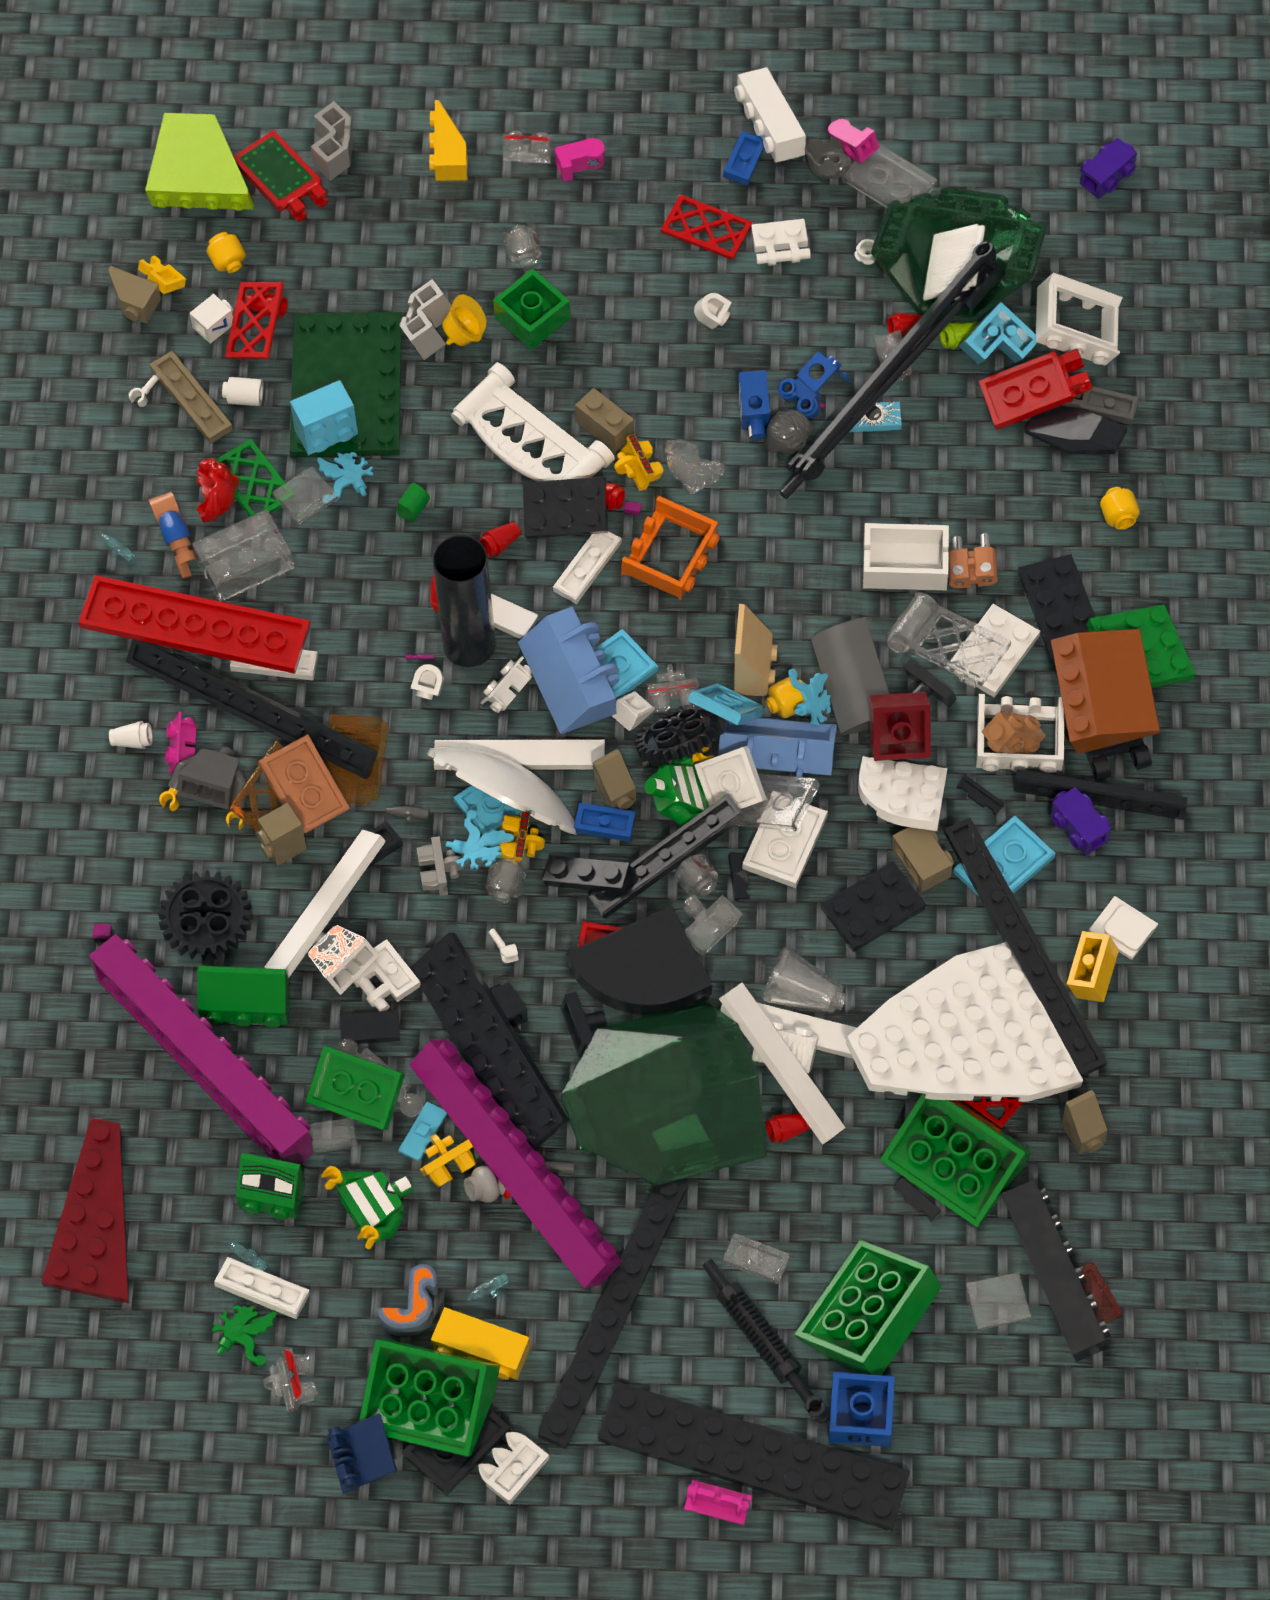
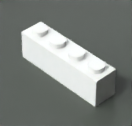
(770, 115)

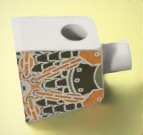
(342, 956)

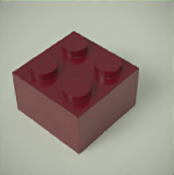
(900, 726)

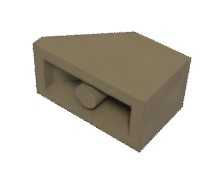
(134, 294)
(614, 781)
(1084, 1123)

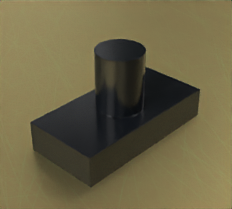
(929, 683)
(580, 1024)

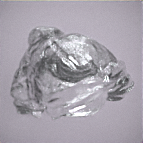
(689, 468)

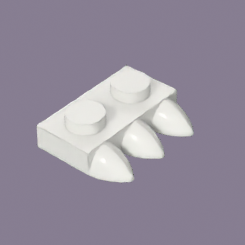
(514, 1468)

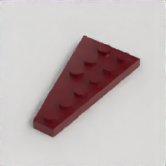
(91, 1233)

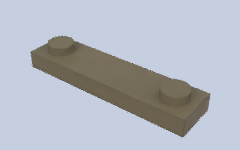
(191, 397)

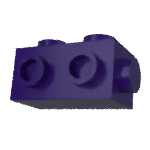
(1108, 168)
(1080, 821)

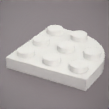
(903, 791)

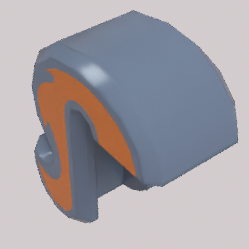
(420, 1308)

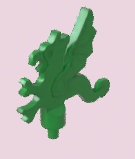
(237, 1331)

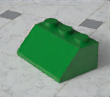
(243, 995)

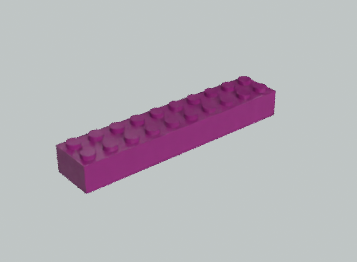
(200, 1052)

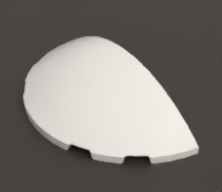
(506, 782)

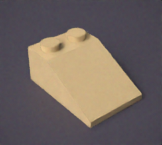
(753, 655)

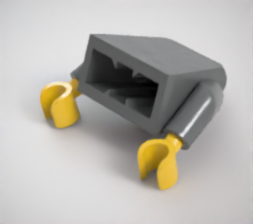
(209, 779)

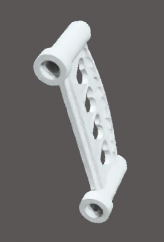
(494, 395)

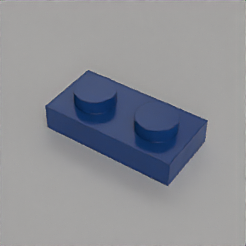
(744, 158)
(604, 822)

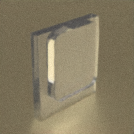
(305, 495)
(998, 1301)

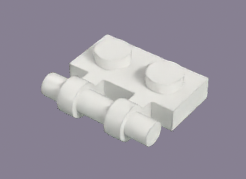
(780, 236)
(392, 972)

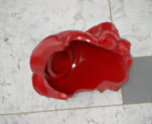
(218, 488)

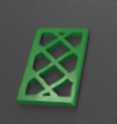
(261, 461)

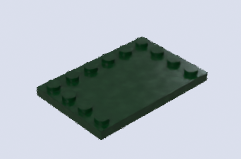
(366, 358)

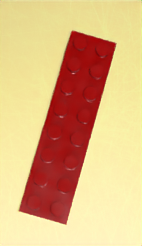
(194, 624)

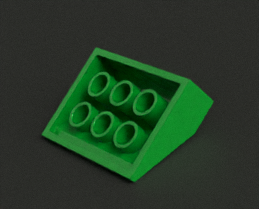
(956, 1157)
(869, 1309)
(429, 1395)

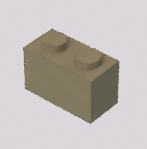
(604, 420)
(281, 835)
(922, 857)

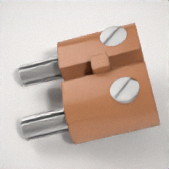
(973, 566)

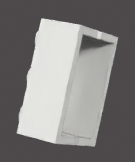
(905, 556)

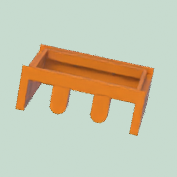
(685, 518)

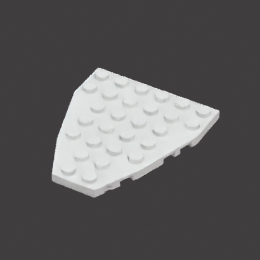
(965, 1035)

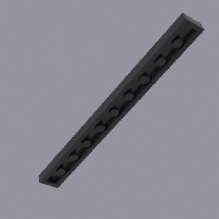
(251, 706)
(1024, 945)
(612, 1313)

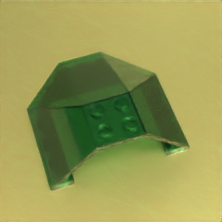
(908, 232)
(668, 1095)

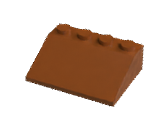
(1105, 688)

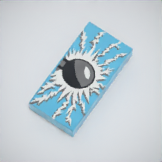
(880, 417)

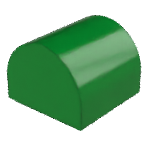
(412, 502)

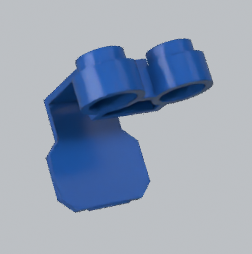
(807, 388)

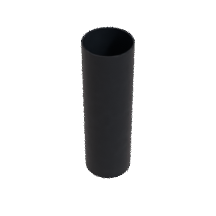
(464, 600)

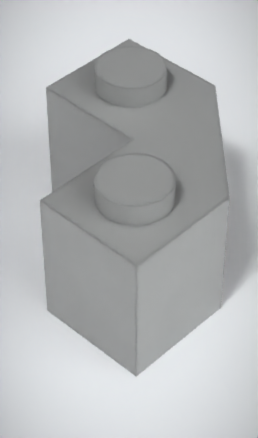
(334, 149)
(424, 315)

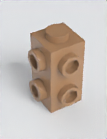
(1013, 733)

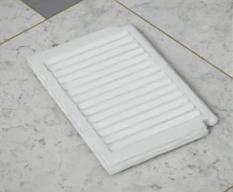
(949, 256)

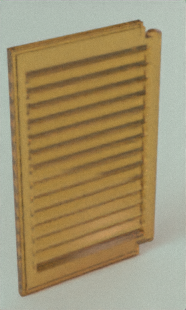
(371, 733)

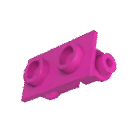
(180, 733)
(717, 1502)

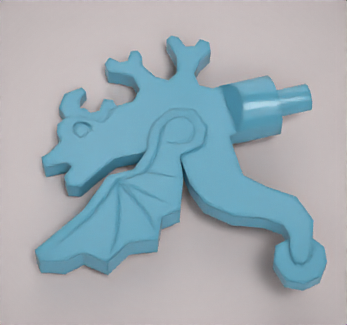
(348, 475)
(810, 693)
(476, 846)

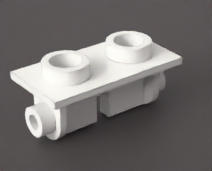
(499, 692)

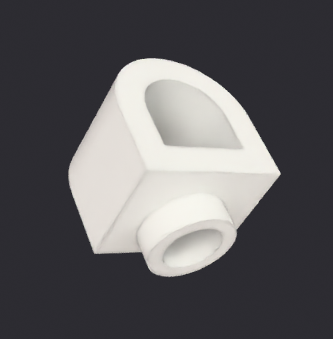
(712, 310)
(428, 681)

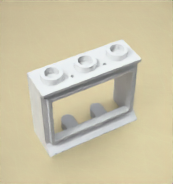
(1066, 339)
(995, 761)

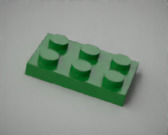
(355, 1087)

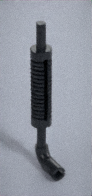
(765, 1340)

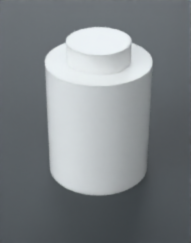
(243, 391)

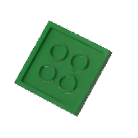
(1162, 646)

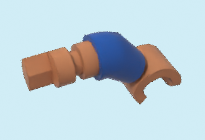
(173, 530)

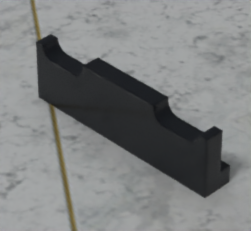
(980, 795)
(738, 877)
(916, 1199)

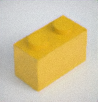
(1093, 966)

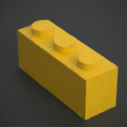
(481, 1341)

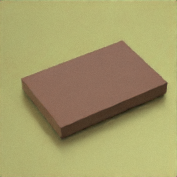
(304, 783)

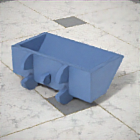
(570, 671)
(783, 744)

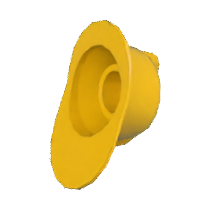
(464, 321)

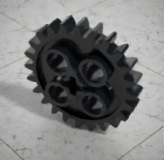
(679, 735)
(207, 892)

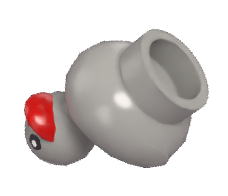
(484, 1186)

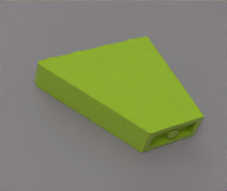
(195, 166)

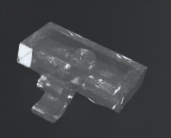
(710, 924)

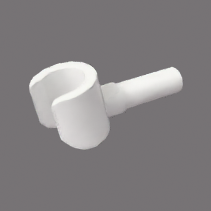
(136, 392)
(509, 952)

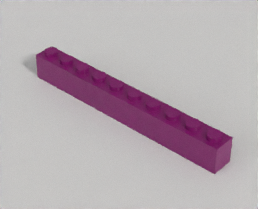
(515, 1163)

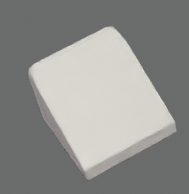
(632, 710)

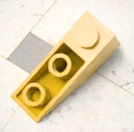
(449, 147)

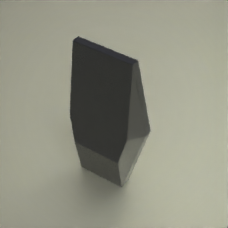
(1076, 431)

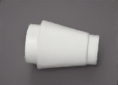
(132, 735)

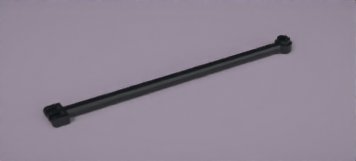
(806, 465)

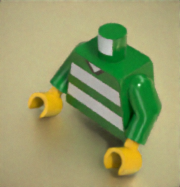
(678, 789)
(370, 1201)

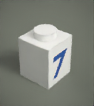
(212, 318)

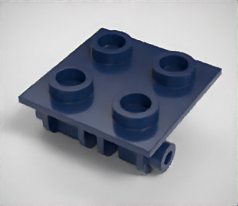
(361, 1453)

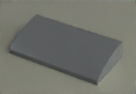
(852, 670)

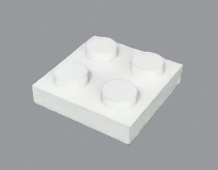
(732, 775)

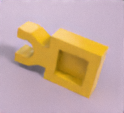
(165, 276)

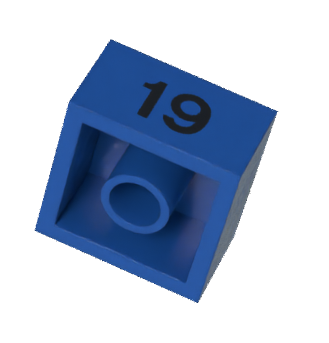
(861, 1409)

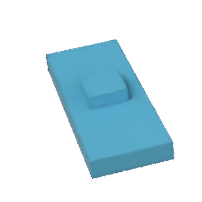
(423, 1128)

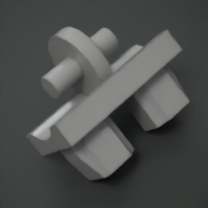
(436, 878)

